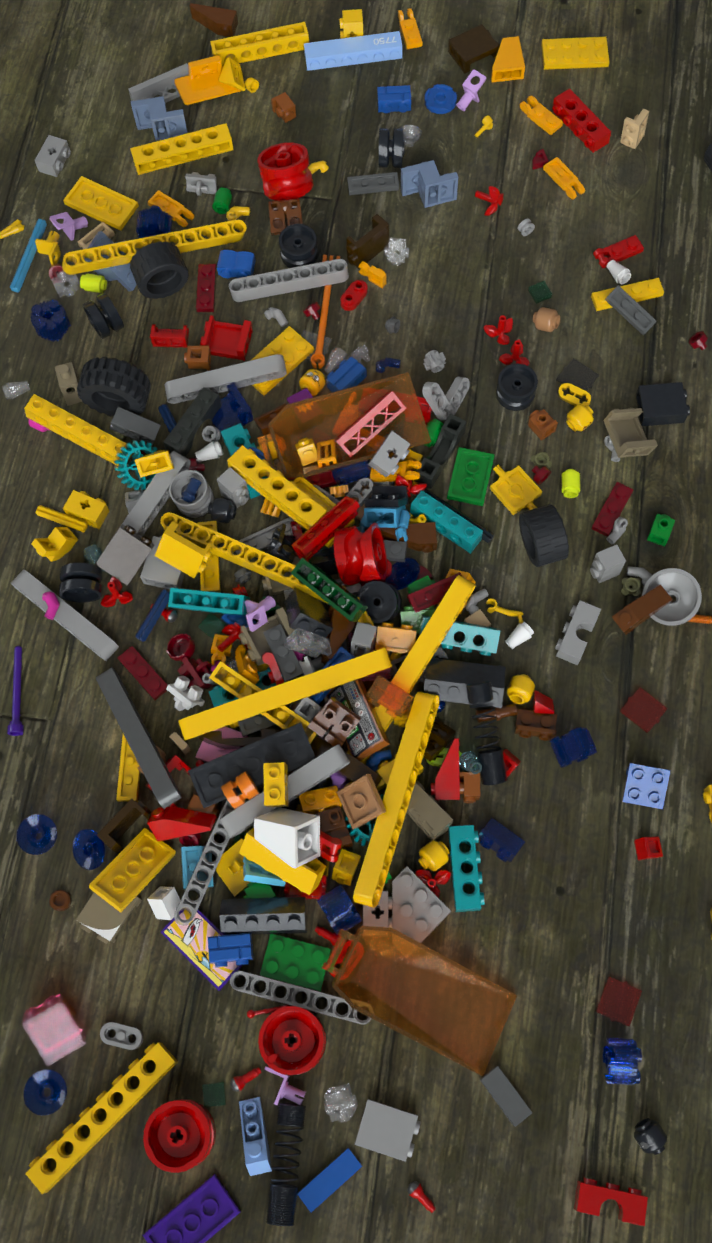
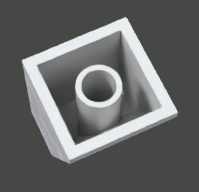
(289, 835)

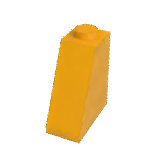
(509, 61)

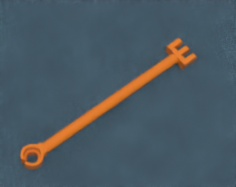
(318, 356)

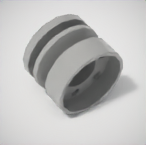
(203, 496)

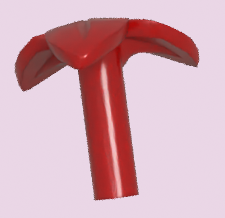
(493, 197)
(504, 326)
(516, 350)
(414, 489)
(115, 587)
(233, 631)
(441, 877)

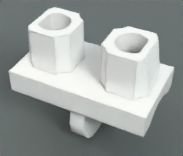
(185, 697)

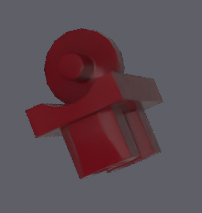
(197, 670)

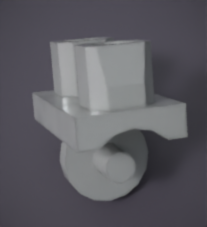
(201, 183)

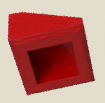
(542, 703)
(511, 762)
(648, 848)

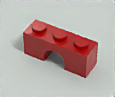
(591, 1196)

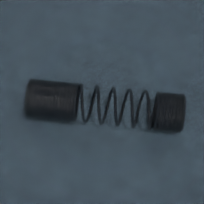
(491, 760)
(282, 1195)

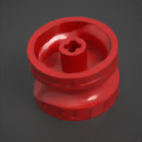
(285, 171)
(360, 554)
(276, 1045)
(161, 1138)

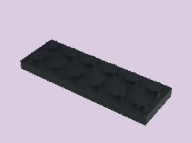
(284, 746)

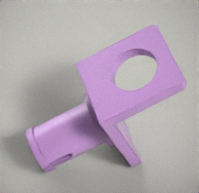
(470, 90)
(69, 225)
(258, 612)
(287, 1091)

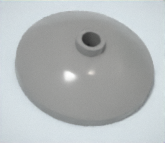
(684, 588)

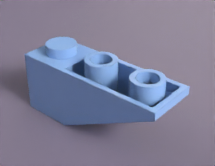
(254, 1137)

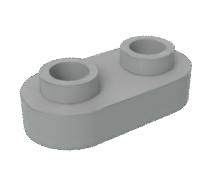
(122, 1036)

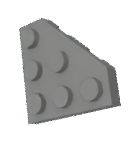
(415, 907)

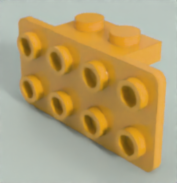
(203, 81)

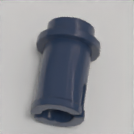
(191, 490)

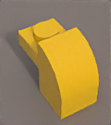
(56, 545)

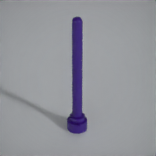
(16, 727)

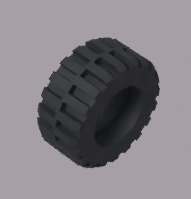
(113, 384)

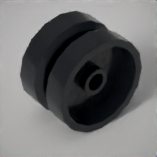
(391, 148)
(298, 245)
(104, 316)
(516, 387)
(80, 582)
(389, 598)

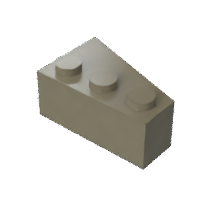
(427, 813)

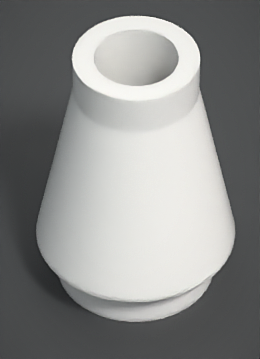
(620, 273)
(209, 452)
(519, 635)

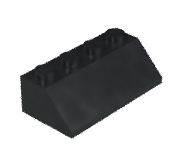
(450, 678)
(263, 915)

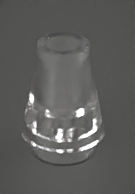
(335, 358)
(15, 389)

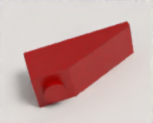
(447, 778)
(179, 822)

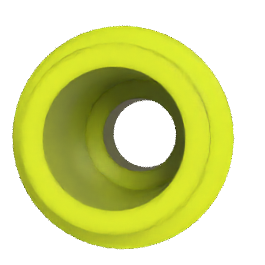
(93, 283)
(570, 483)

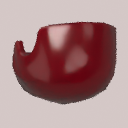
(181, 646)

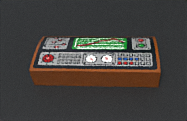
(368, 734)

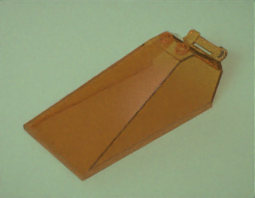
(331, 414)
(421, 994)

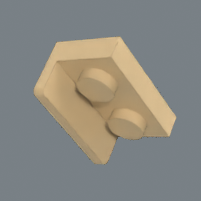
(634, 129)

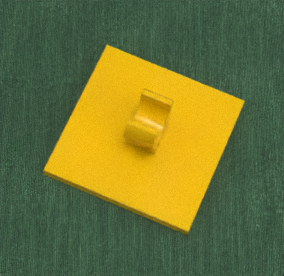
(231, 869)

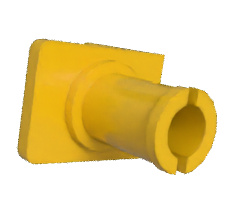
(49, 247)

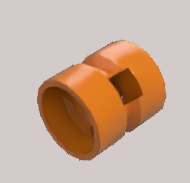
(246, 786)

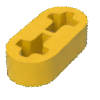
(577, 392)

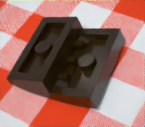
(438, 740)

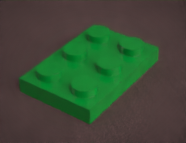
(470, 476)
(295, 962)

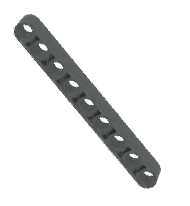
(138, 738)

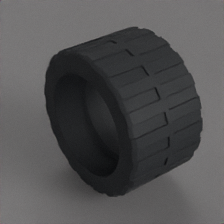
(159, 270)
(544, 535)

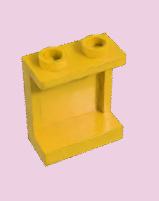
(182, 553)

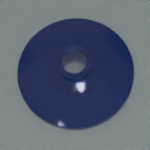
(404, 573)
(27, 834)
(88, 849)
(34, 1092)

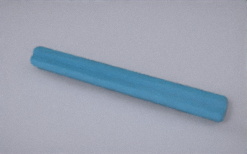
(28, 256)

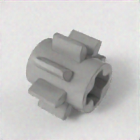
(434, 361)

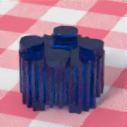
(153, 222)
(50, 320)
(573, 746)
(339, 909)
(621, 1061)

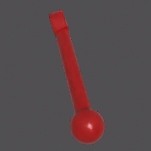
(251, 1013)

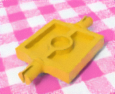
(515, 489)

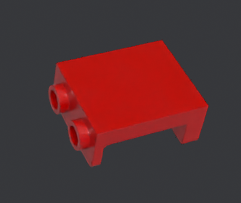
(227, 339)

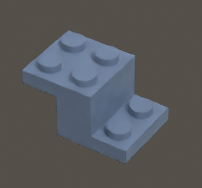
(154, 114)
(430, 185)
(121, 272)

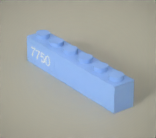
(353, 50)

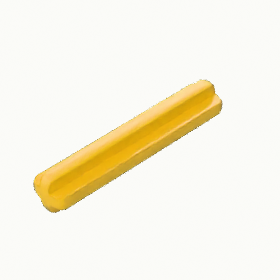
(61, 518)

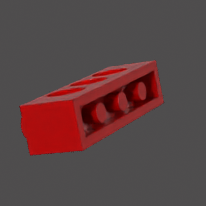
(581, 120)

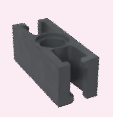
(134, 426)
(505, 1096)

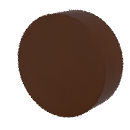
(60, 900)

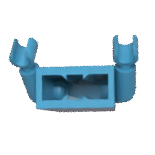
(387, 518)

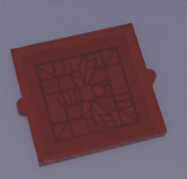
(643, 710)
(619, 1001)

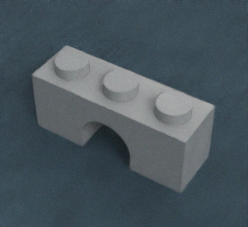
(583, 617)

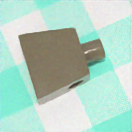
(67, 378)

